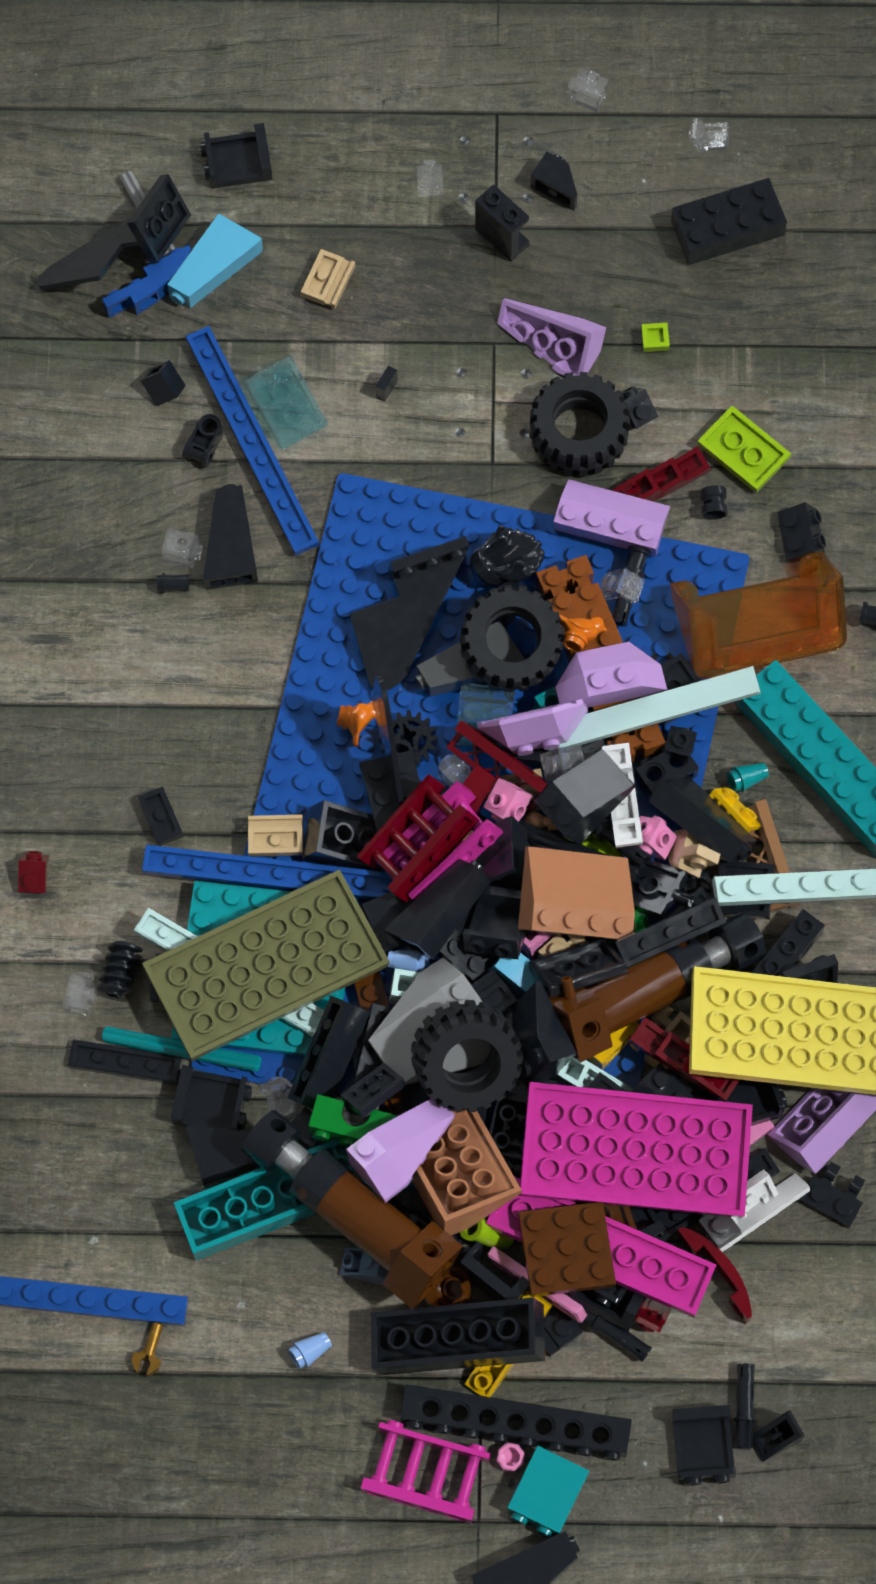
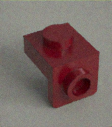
(33, 872)
(652, 1315)

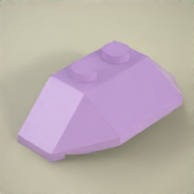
(610, 676)
(535, 728)

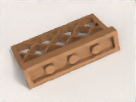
(771, 846)

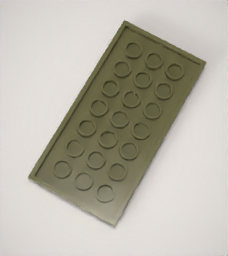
(265, 965)

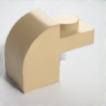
(691, 854)

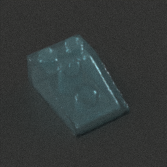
(285, 401)

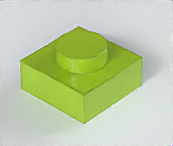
(655, 337)

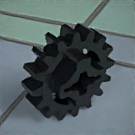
(418, 735)

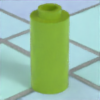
(485, 1235)

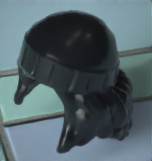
(506, 557)

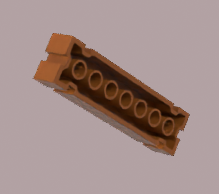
(590, 603)

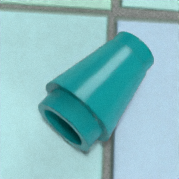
(746, 776)

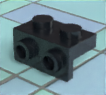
(801, 531)

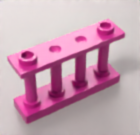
(483, 837)
(432, 1500)

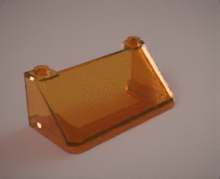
(763, 620)

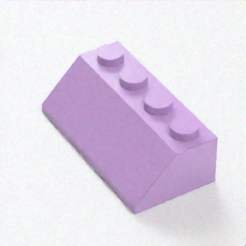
(610, 517)
(821, 1125)

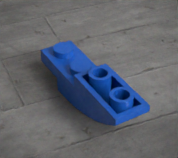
(147, 291)

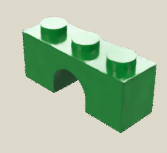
(328, 1122)

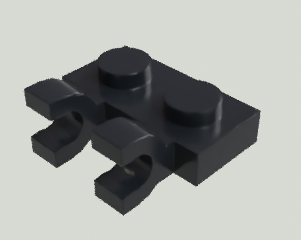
(831, 1201)

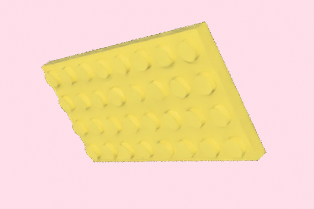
(783, 1030)

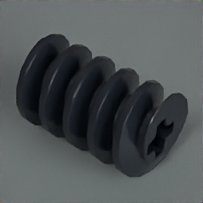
(117, 970)

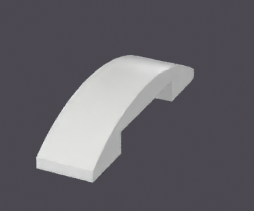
(626, 815)

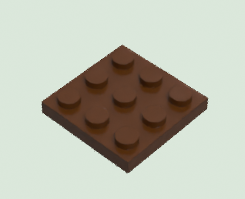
(566, 1249)

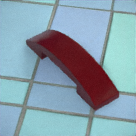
(697, 1243)

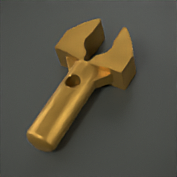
(149, 1351)

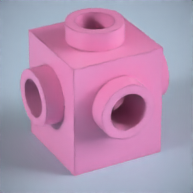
(507, 800)
(656, 837)

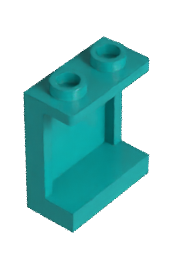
(547, 1492)

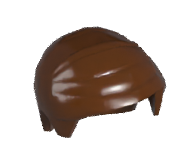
(452, 1290)

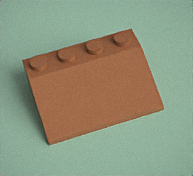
(576, 894)
(464, 1175)

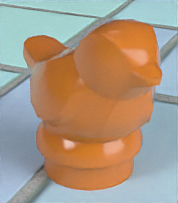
(580, 632)
(355, 719)

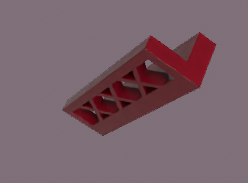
(499, 755)

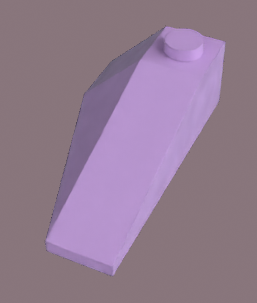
(559, 338)
(396, 1149)

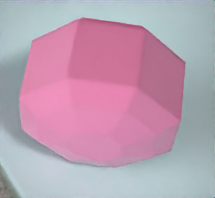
(510, 1457)

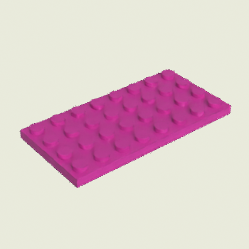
(636, 1149)

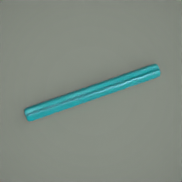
(176, 1048)

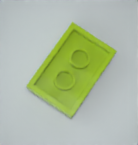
(744, 449)

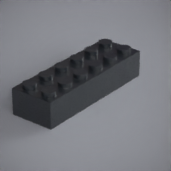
(457, 1336)

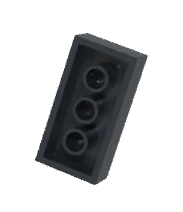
(728, 221)

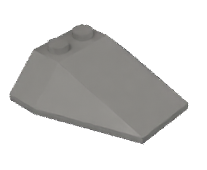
(430, 990)

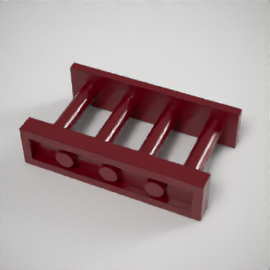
(434, 851)

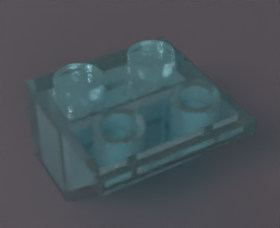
(481, 704)

